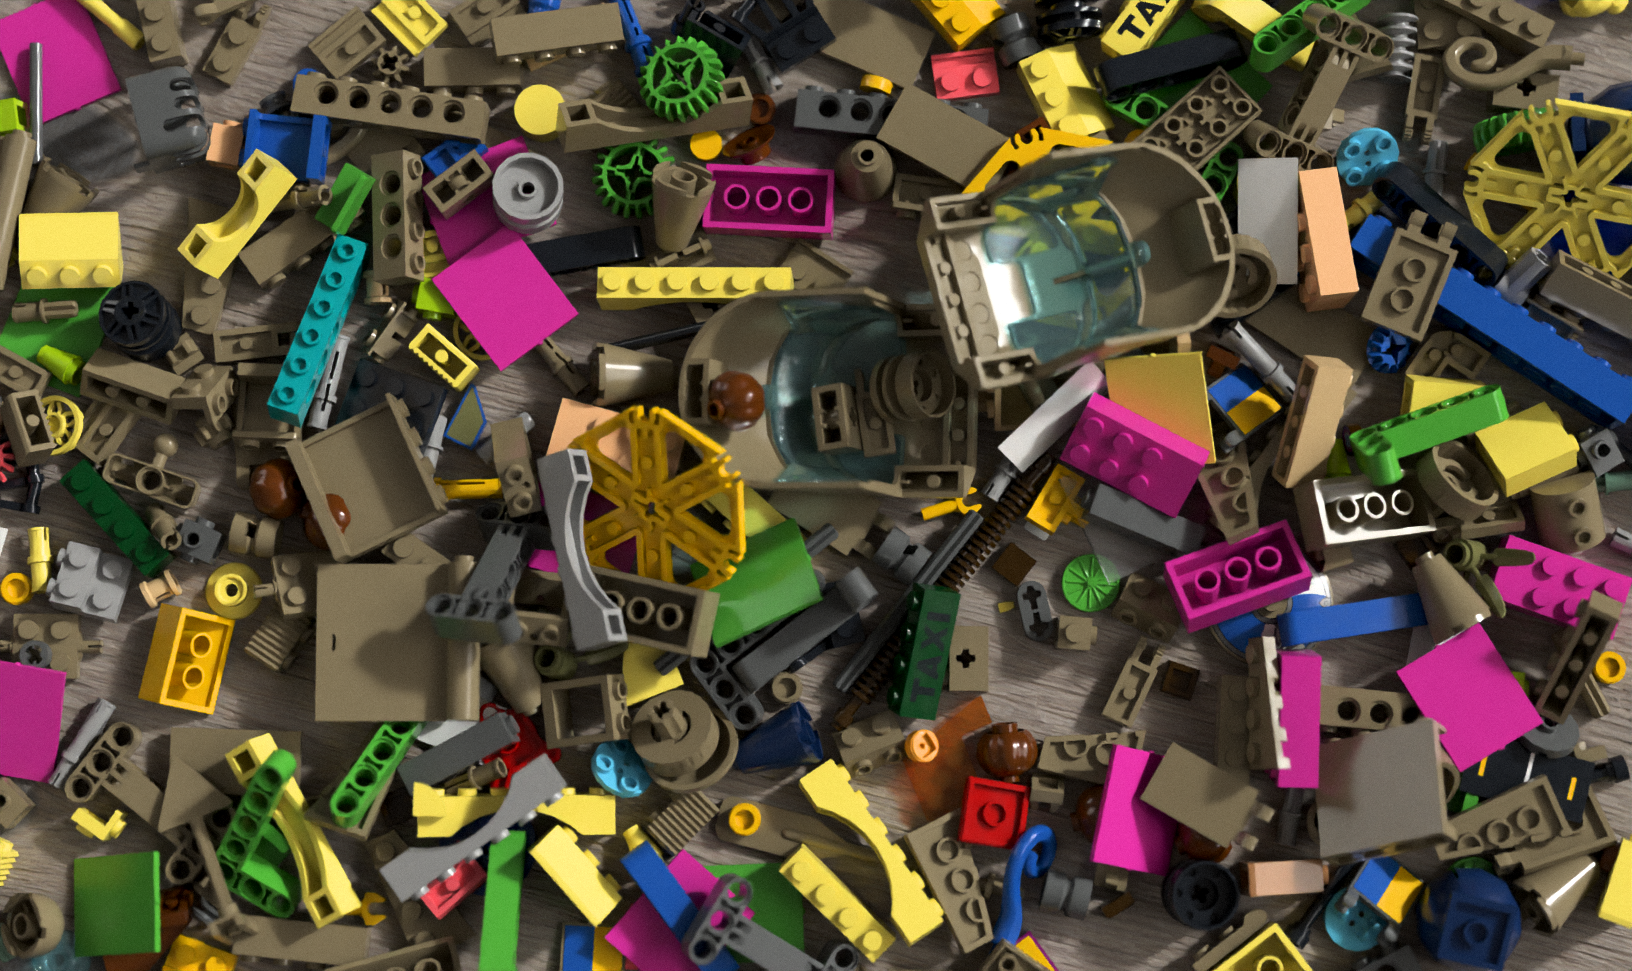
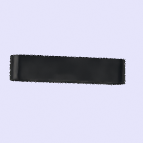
(1169, 64)
(1405, 191)
(590, 250)

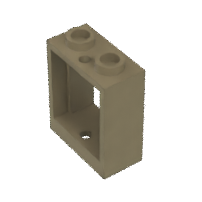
(516, 467)
(546, 590)
(559, 717)

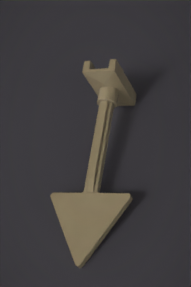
(190, 800)

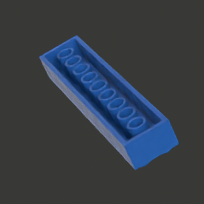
(1513, 336)

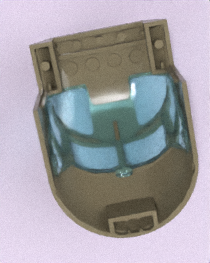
(1074, 262)
(818, 340)

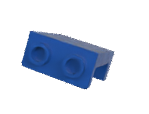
(294, 141)

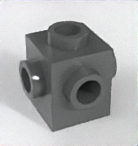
(1597, 449)
(209, 542)

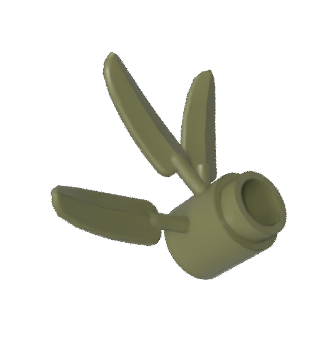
(1473, 556)
(562, 664)

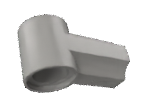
(1522, 276)

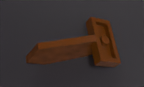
(174, 918)

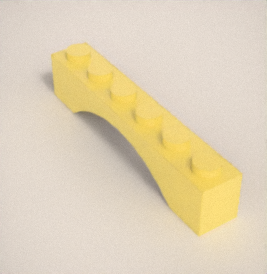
(648, 286)
(833, 796)
(585, 811)
(322, 878)

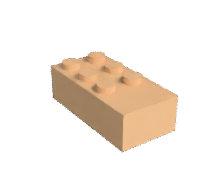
(1323, 242)
(579, 417)

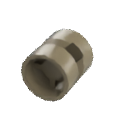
(267, 535)

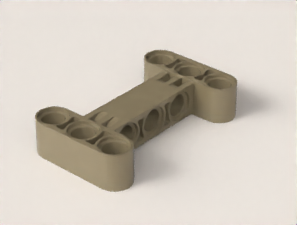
(1319, 87)
(141, 795)

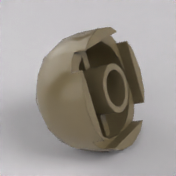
(32, 925)

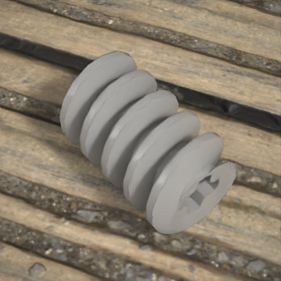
(1398, 28)

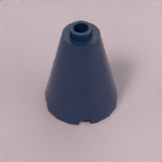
(780, 742)

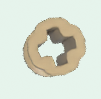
(376, 292)
(160, 588)

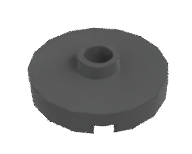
(1552, 737)

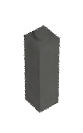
(1141, 521)
(461, 752)

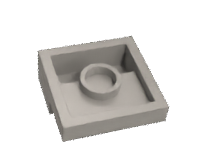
(90, 582)

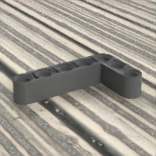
(806, 631)
(722, 671)

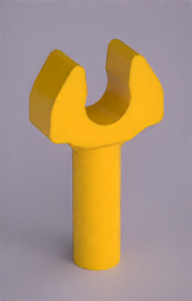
(949, 506)
(363, 911)

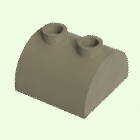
(1568, 513)

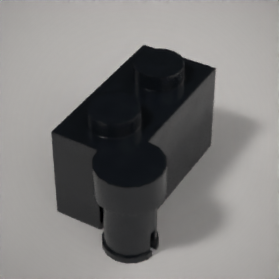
(716, 32)

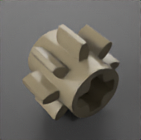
(381, 63)
(216, 434)

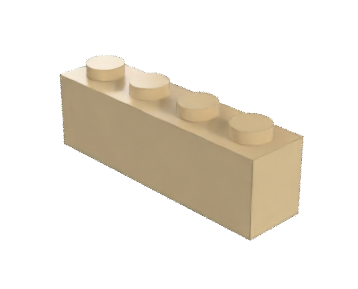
(1312, 421)

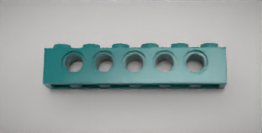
(318, 331)

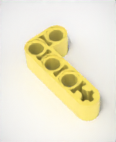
(1248, 19)

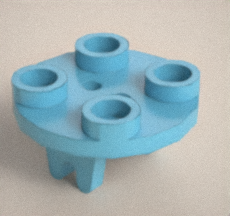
(1352, 155)
(610, 760)
(1356, 937)

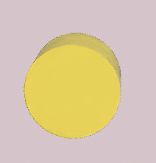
(537, 112)

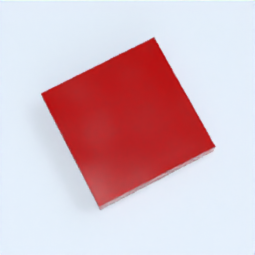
(993, 813)

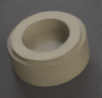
(786, 687)

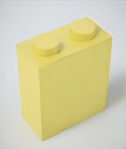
(1527, 448)

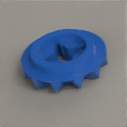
(1379, 342)

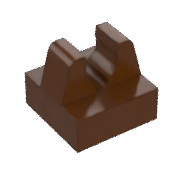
(1221, 358)

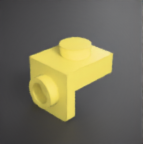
(92, 824)

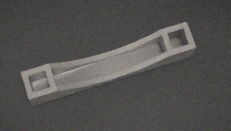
(565, 487)
(420, 866)

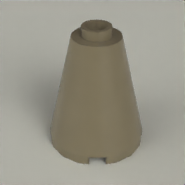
(865, 170)
(58, 190)
(679, 202)
(628, 374)
(1446, 597)
(514, 674)
(1555, 892)

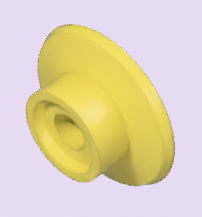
(243, 602)

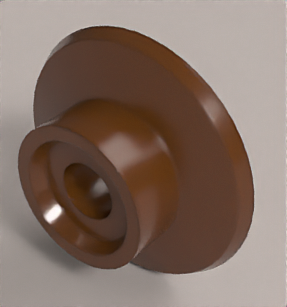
(751, 144)

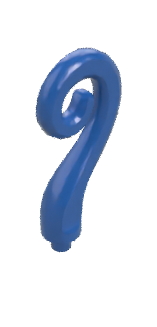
(1022, 859)

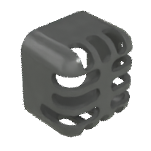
(162, 121)

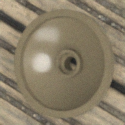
(713, 769)

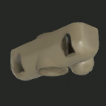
(171, 483)

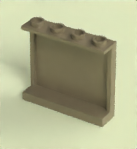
(376, 471)
(1382, 793)

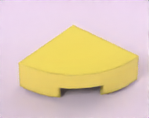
(427, 801)

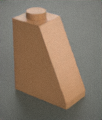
(1282, 877)

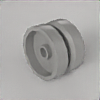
(531, 175)

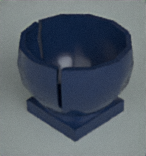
(1587, 133)
(1468, 920)

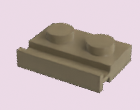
(475, 15)
(347, 43)
(815, 268)
(104, 430)

